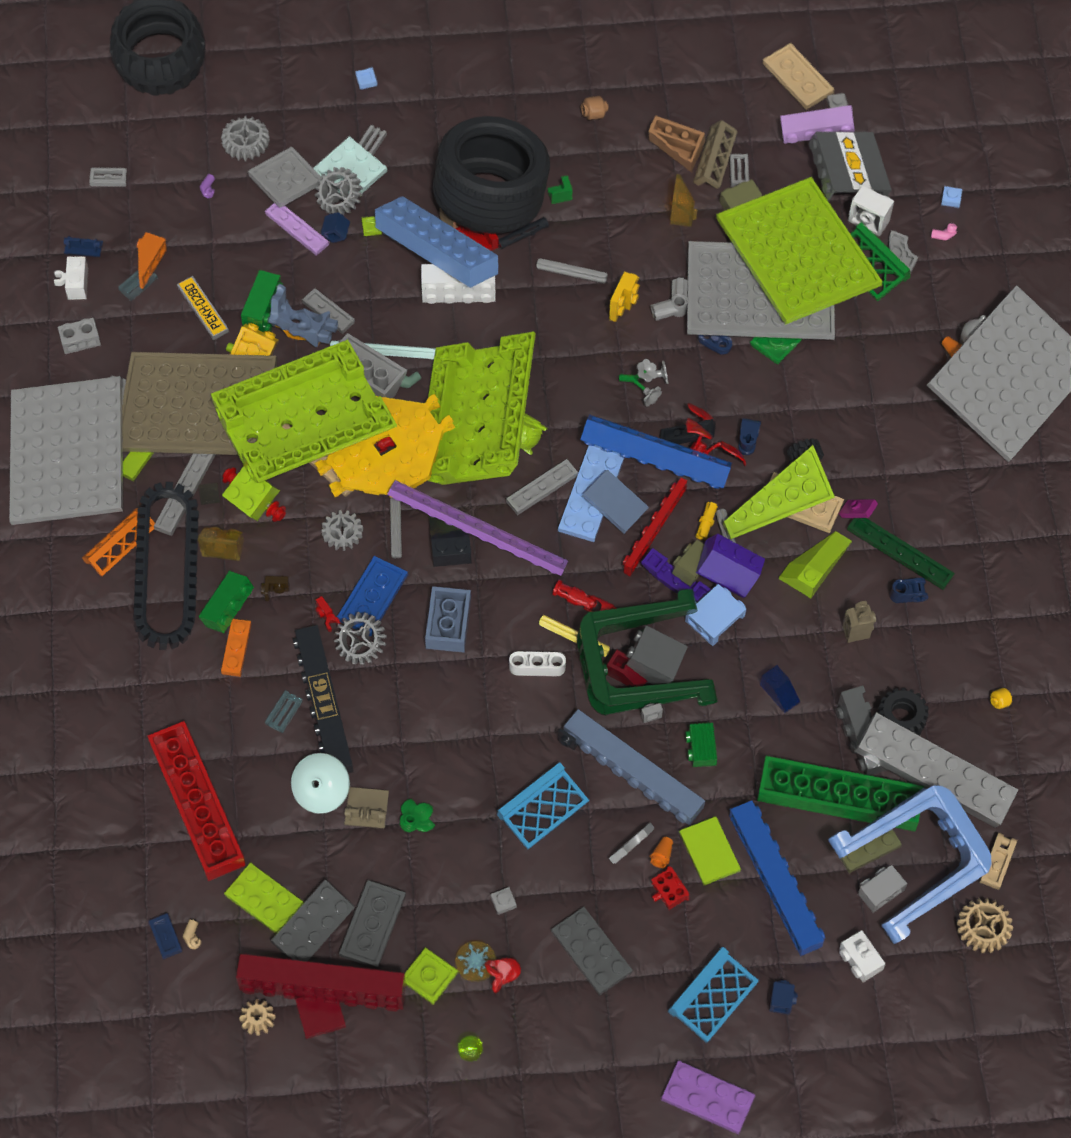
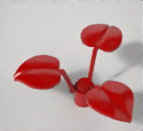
(694, 427)

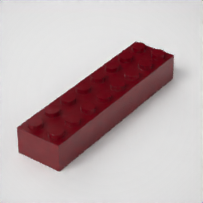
(321, 980)

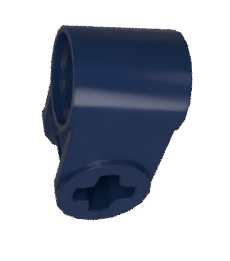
(748, 435)
(912, 590)

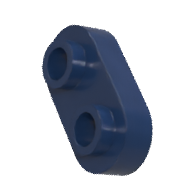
(715, 342)

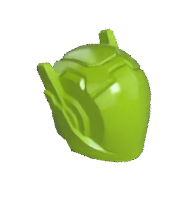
(531, 433)

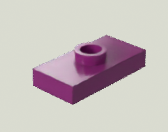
(858, 508)

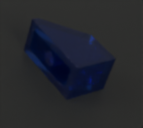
(780, 689)

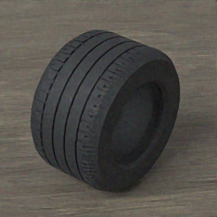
(497, 148)

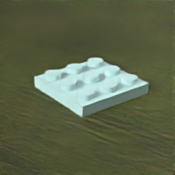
(357, 159)

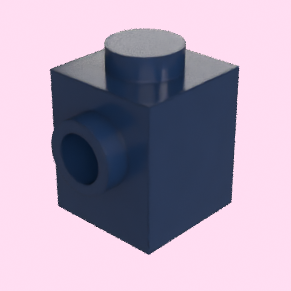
(335, 227)
(783, 997)

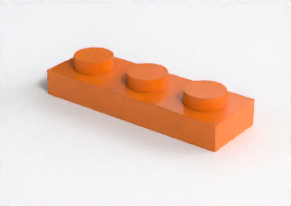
(236, 647)

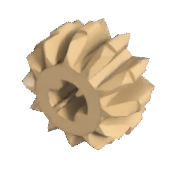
(250, 1014)

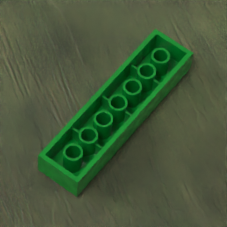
(833, 791)

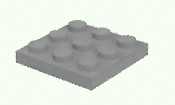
(285, 177)

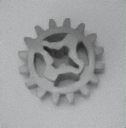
(351, 526)

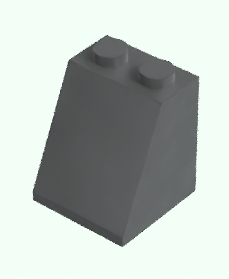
(655, 656)

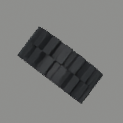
(798, 449)

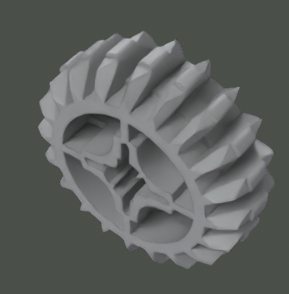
(236, 133)
(350, 183)
(356, 644)

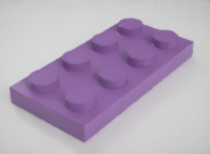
(708, 1097)

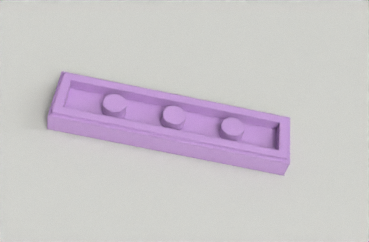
(297, 228)

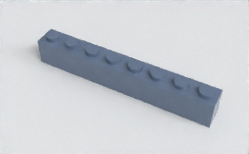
(634, 768)

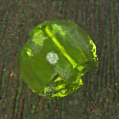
(470, 1048)

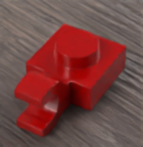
(323, 610)

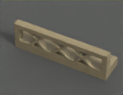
(711, 149)

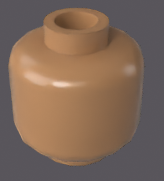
(594, 108)

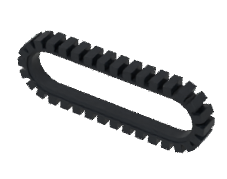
(141, 565)

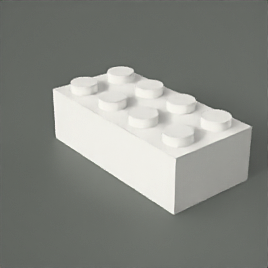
(442, 287)

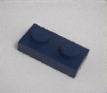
(165, 936)

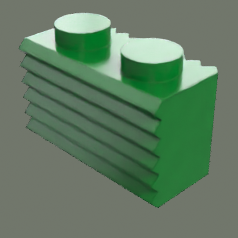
(702, 745)

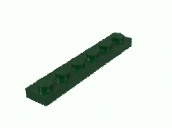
(901, 552)

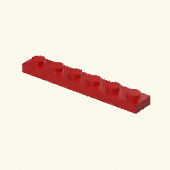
(650, 532)

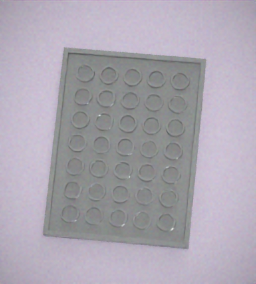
(730, 301)
(1008, 374)
(66, 450)

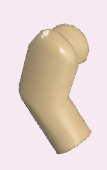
(189, 935)

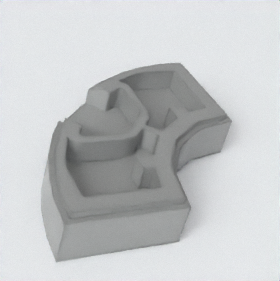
(899, 246)
(631, 843)

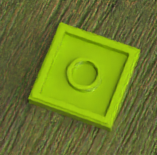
(429, 975)

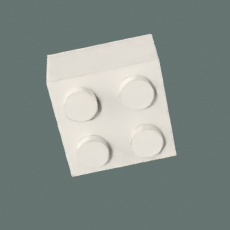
(871, 209)

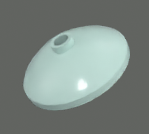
(332, 780)

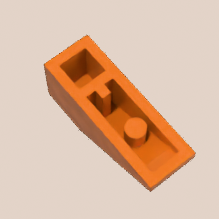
(150, 252)

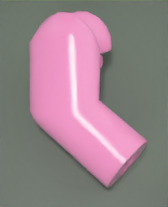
(946, 234)

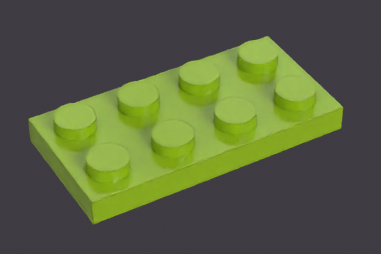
(263, 898)

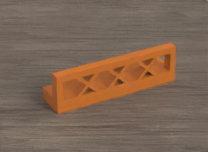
(112, 538)

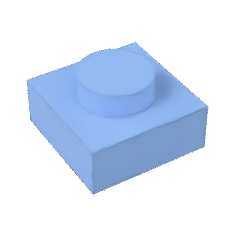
(366, 78)
(951, 196)

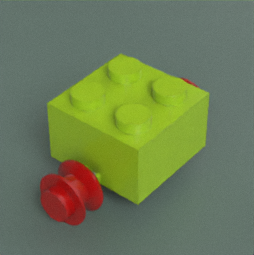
(251, 496)

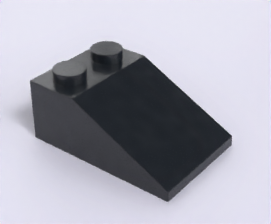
(448, 544)

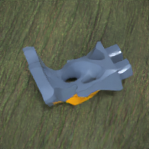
(312, 326)

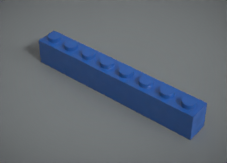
(656, 451)
(776, 878)

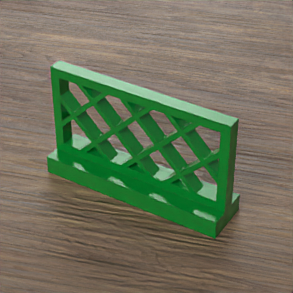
(884, 255)

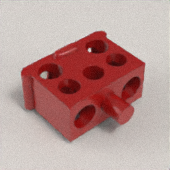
(671, 883)

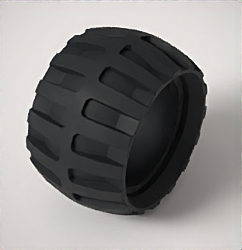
(162, 73)

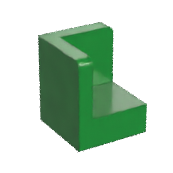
(562, 192)

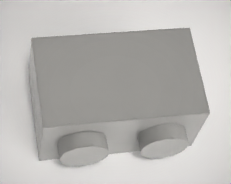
(882, 888)

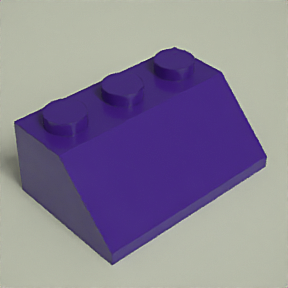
(729, 565)

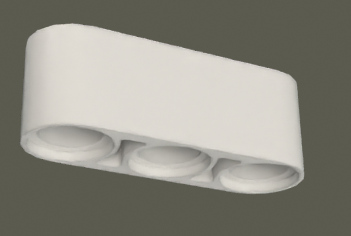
(528, 658)

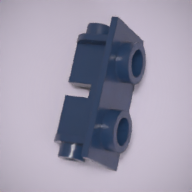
(82, 246)

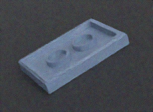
(615, 501)

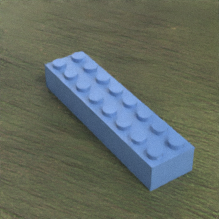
(436, 241)

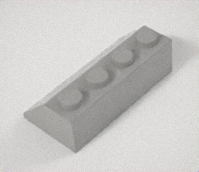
(380, 372)

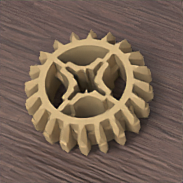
(979, 910)

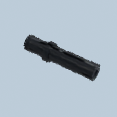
(541, 224)

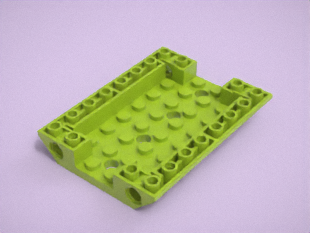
(460, 383)
(293, 397)

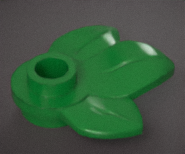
(419, 816)

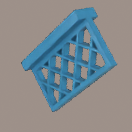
(530, 793)
(697, 987)

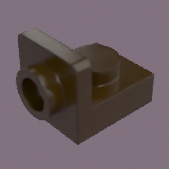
(275, 584)

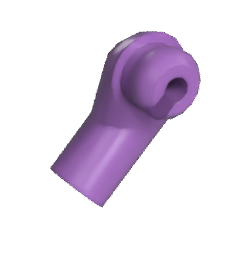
(206, 188)

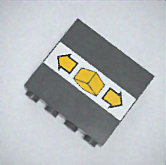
(848, 162)

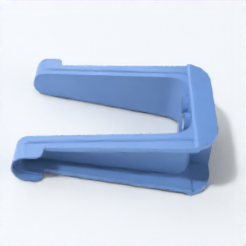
(963, 835)

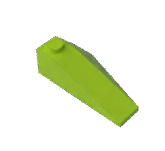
(813, 566)

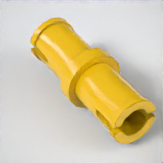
(706, 521)

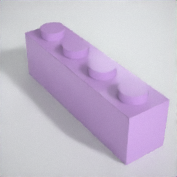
(804, 125)

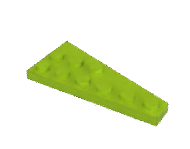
(790, 492)

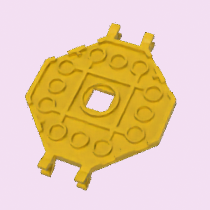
(409, 463)

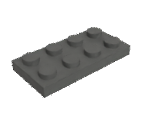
(312, 923)
(372, 924)
(591, 951)

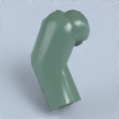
(411, 380)

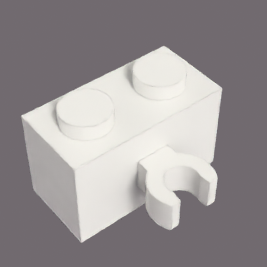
(74, 278)
(861, 956)

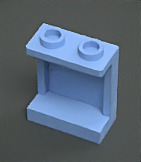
(716, 614)

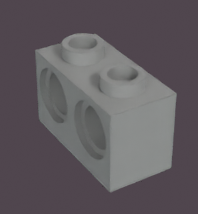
(80, 339)

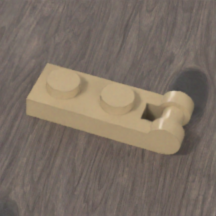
(999, 861)

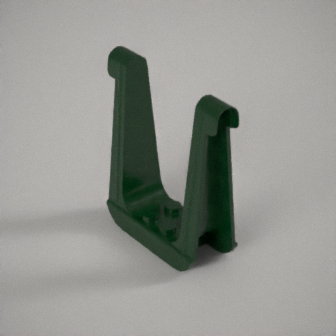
(611, 700)

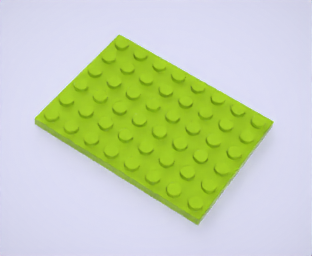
(798, 250)

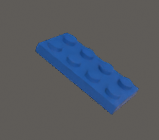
(374, 591)

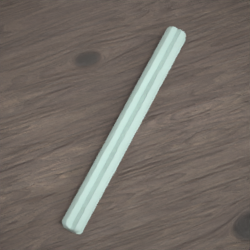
(401, 351)

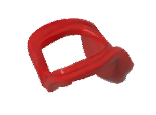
(506, 971)

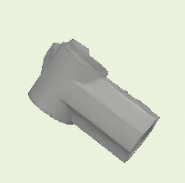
(669, 307)

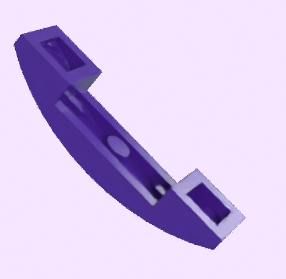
(662, 570)

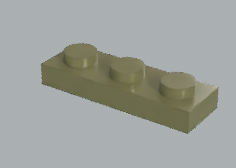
(871, 851)

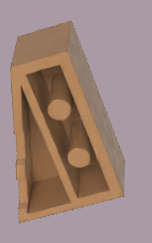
(677, 141)

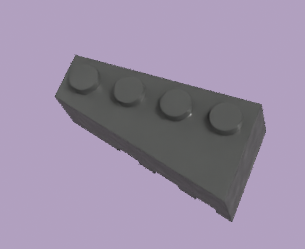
(855, 717)

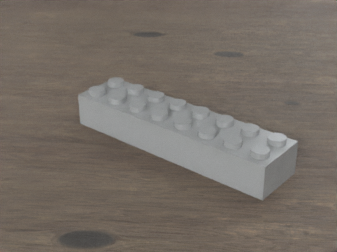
(933, 766)

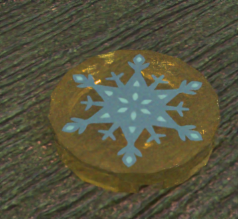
(471, 961)

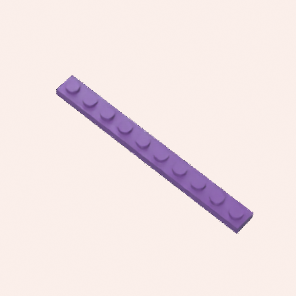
(477, 527)

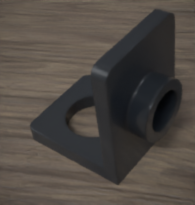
(566, 739)

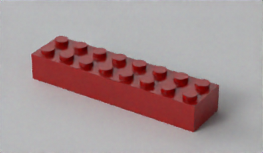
(196, 801)

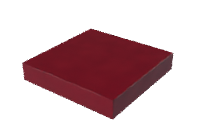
(319, 1016)

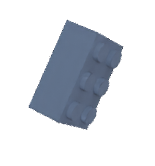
(448, 619)

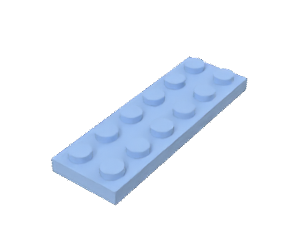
(580, 516)

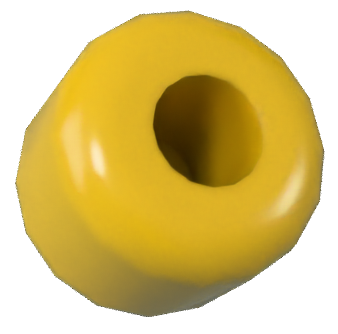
(1001, 698)

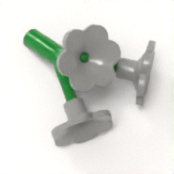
(647, 372)

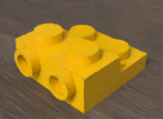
(624, 295)
(254, 342)

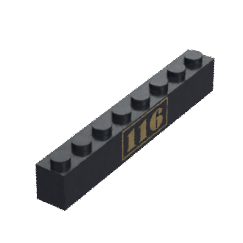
(322, 694)

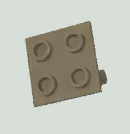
(366, 807)

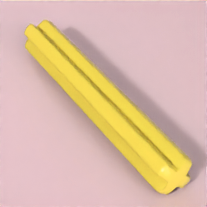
(565, 631)

